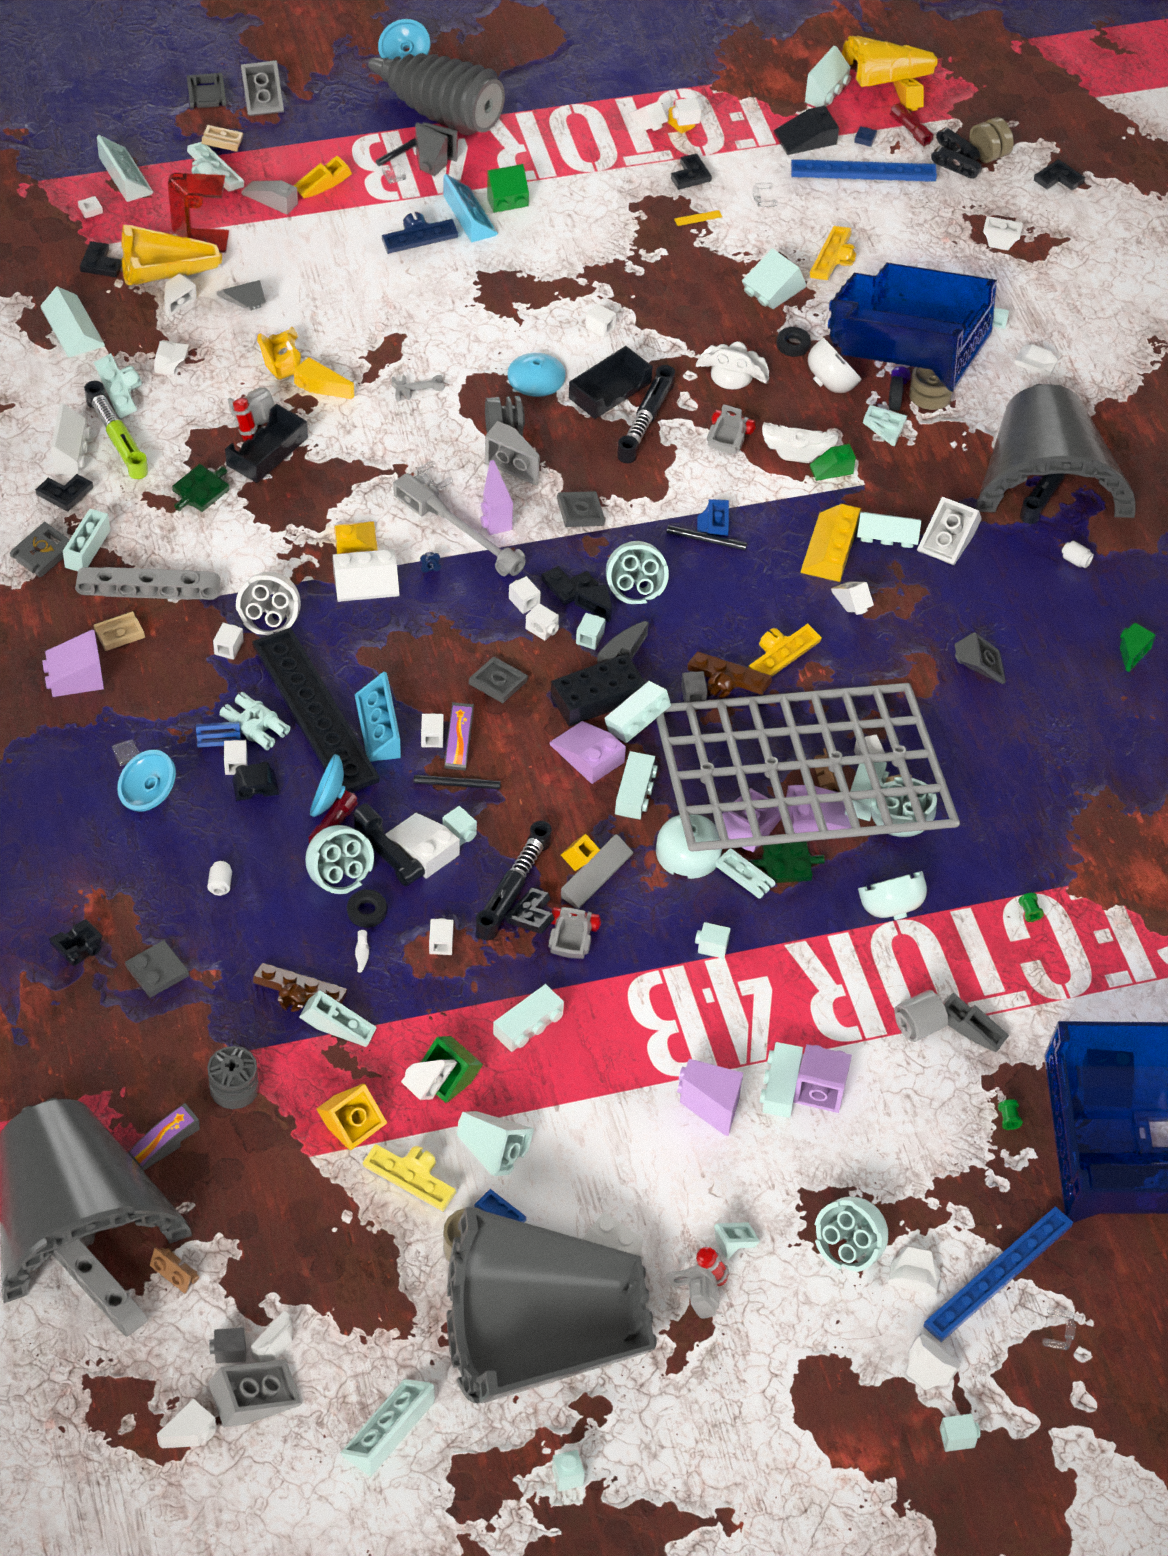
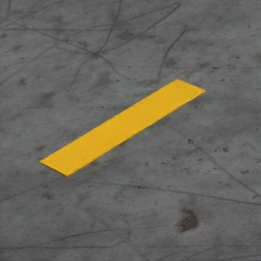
(698, 218)

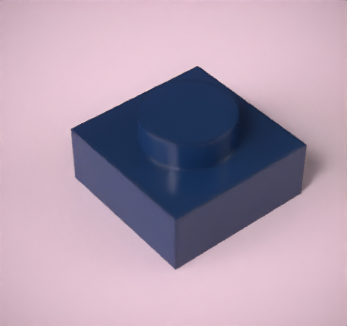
(865, 136)

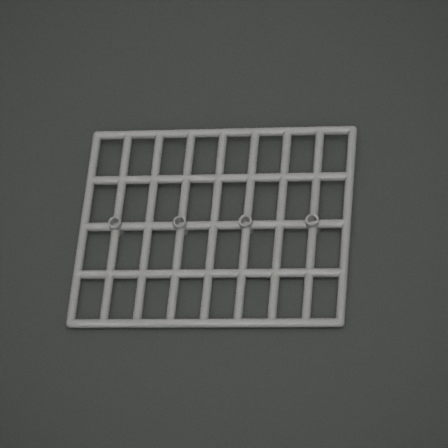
(833, 763)

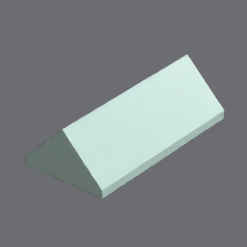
(122, 169)
(71, 322)
(389, 1425)

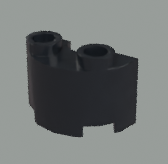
(254, 780)
(78, 943)

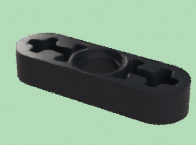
(948, 139)
(944, 158)

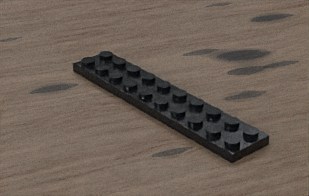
(314, 708)

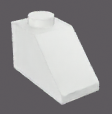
(650, 116)
(178, 294)
(854, 596)
(427, 1077)
(188, 1427)

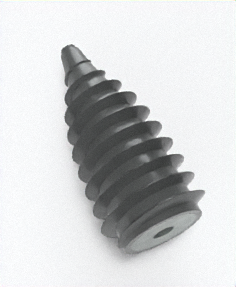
(445, 90)

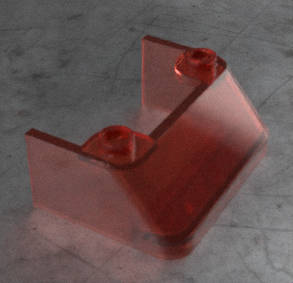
(187, 192)

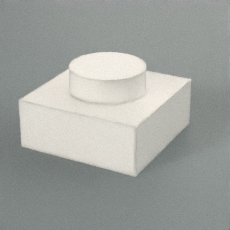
(90, 207)

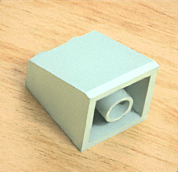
(774, 280)

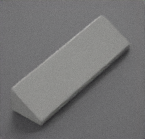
(596, 872)

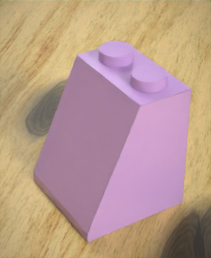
(73, 666)
(822, 1078)
(711, 1093)

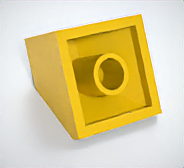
(355, 537)
(352, 1115)

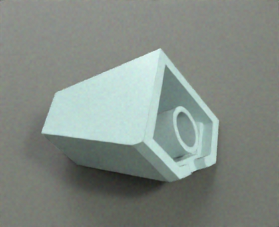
(494, 1140)

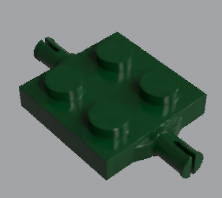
(200, 488)
(788, 862)

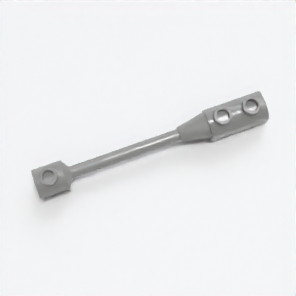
(425, 499)

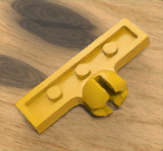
(834, 252)
(784, 650)

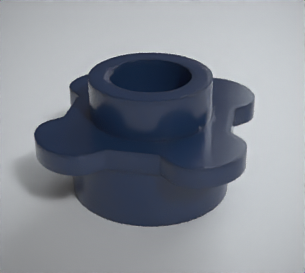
(430, 557)

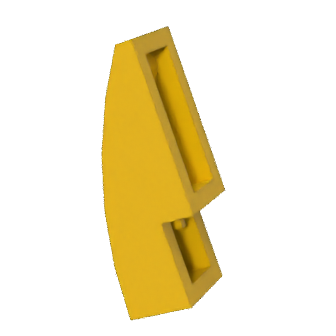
(323, 178)

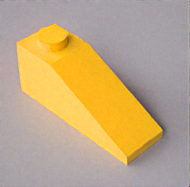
(910, 93)
(322, 380)

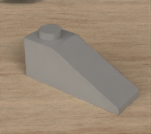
(274, 194)

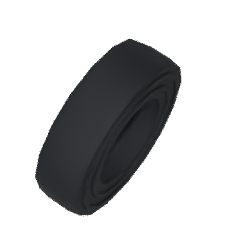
(793, 333)
(895, 393)
(366, 920)

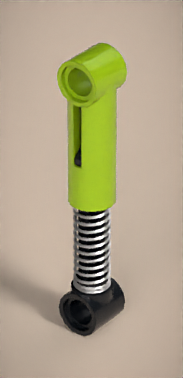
(116, 430)

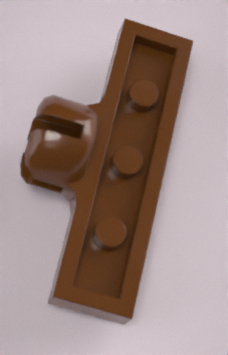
(728, 675)
(294, 987)

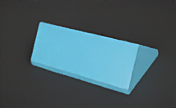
(467, 210)
(378, 720)

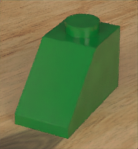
(834, 463)
(1135, 645)

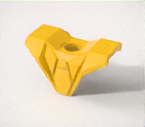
(280, 365)

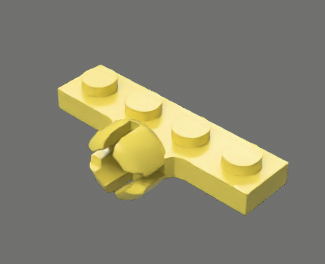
(411, 1174)

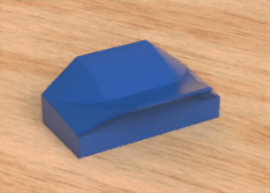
(714, 518)

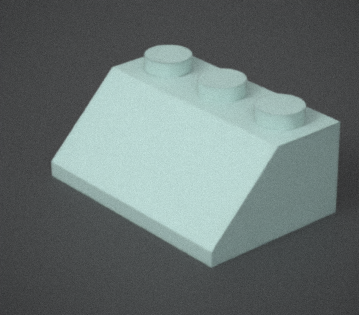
(827, 78)
(888, 529)

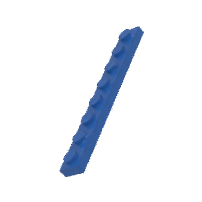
(863, 170)
(997, 1274)

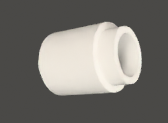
(1077, 554)
(219, 878)

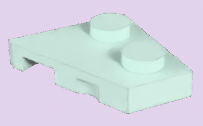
(885, 423)

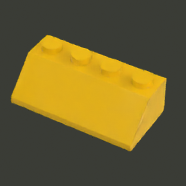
(831, 542)

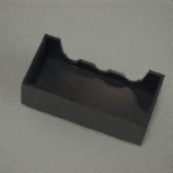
(610, 382)
(269, 445)
(595, 689)

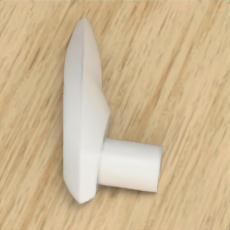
(362, 950)

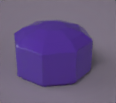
(901, 371)

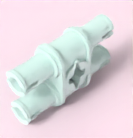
(255, 720)

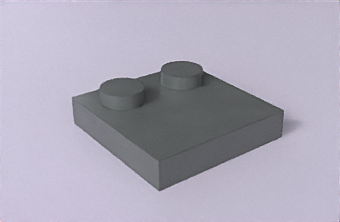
(580, 509)
(498, 679)
(156, 968)

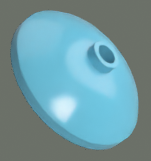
(403, 35)
(536, 374)
(146, 780)
(329, 787)

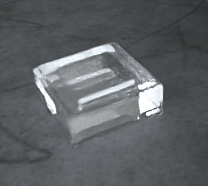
(394, 173)
(125, 751)

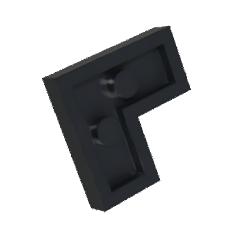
(693, 173)
(1060, 173)
(97, 262)
(65, 495)
(563, 586)
(529, 912)

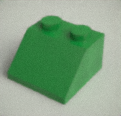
(507, 188)
(464, 1071)

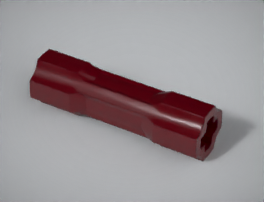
(904, 117)
(338, 812)

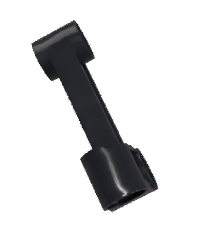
(370, 825)

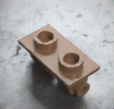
(827, 780)
(167, 1265)

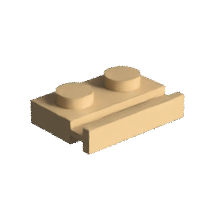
(222, 138)
(119, 631)

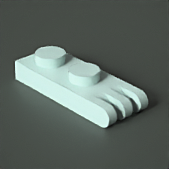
(745, 873)

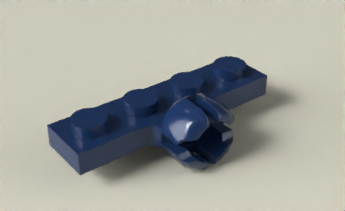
(418, 233)

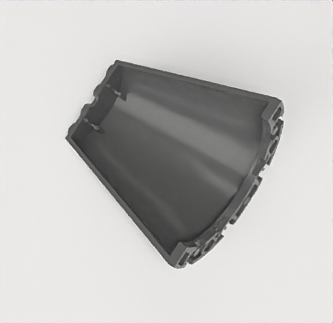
(1051, 434)
(65, 1182)
(539, 1306)

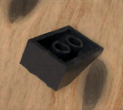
(808, 131)

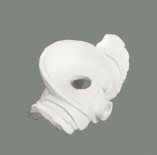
(733, 365)
(796, 443)

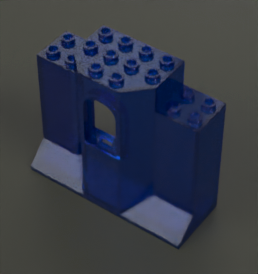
(914, 318)
(1101, 1091)

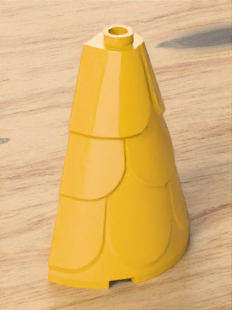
(886, 61)
(161, 256)

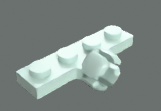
(210, 163)
(118, 384)

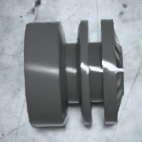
(509, 414)
(233, 1077)

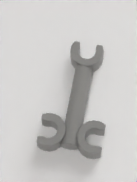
(404, 388)

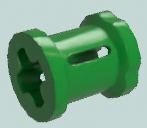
(1031, 907)
(1010, 1114)

